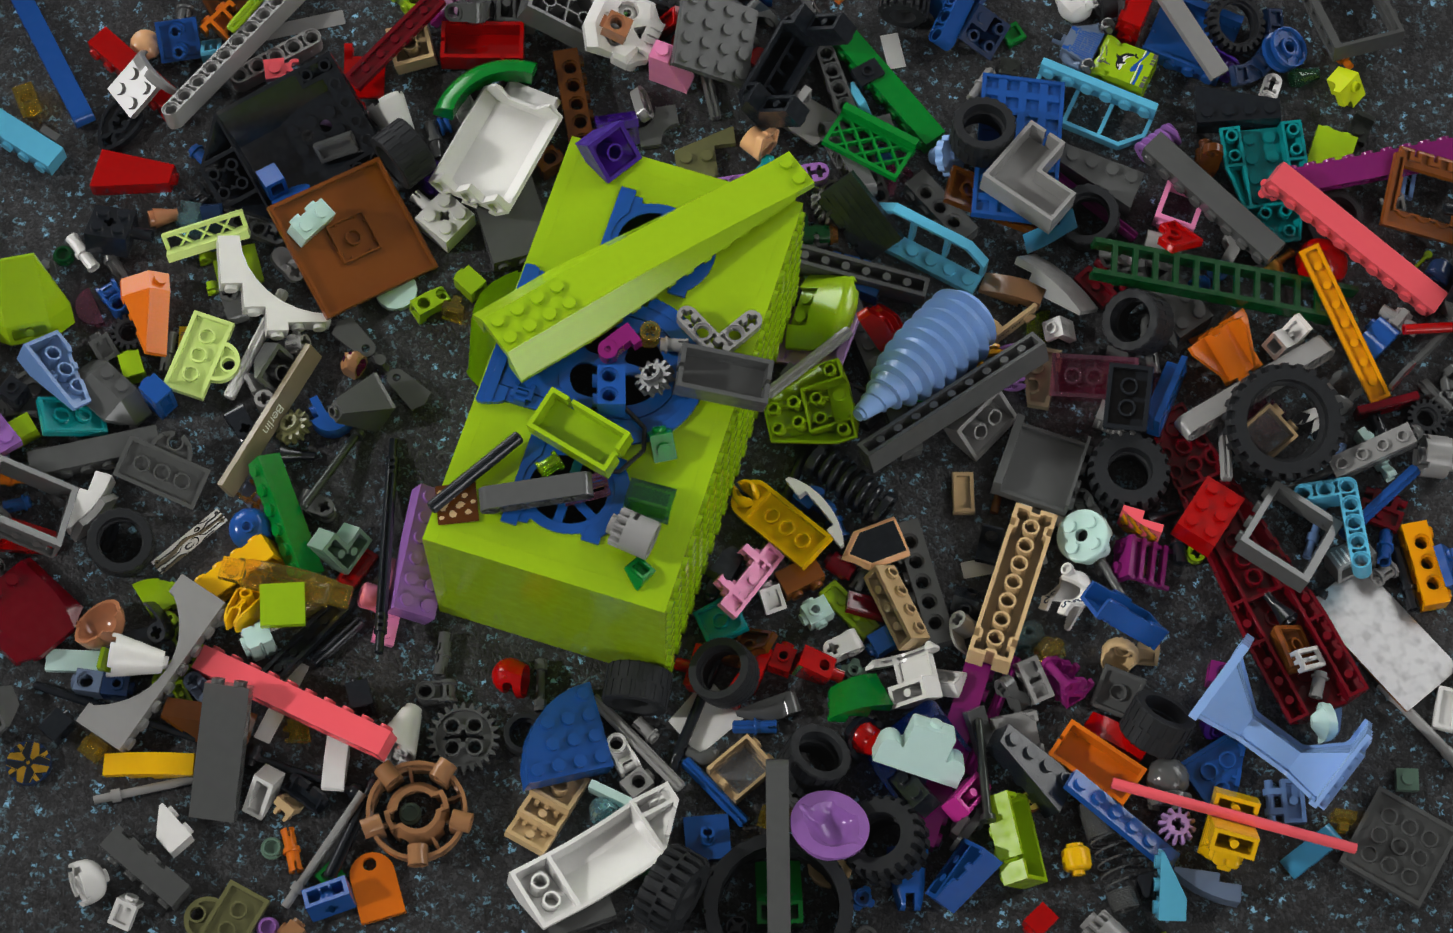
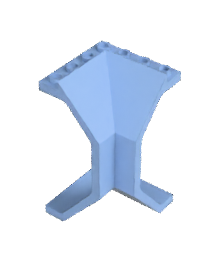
(1314, 768)

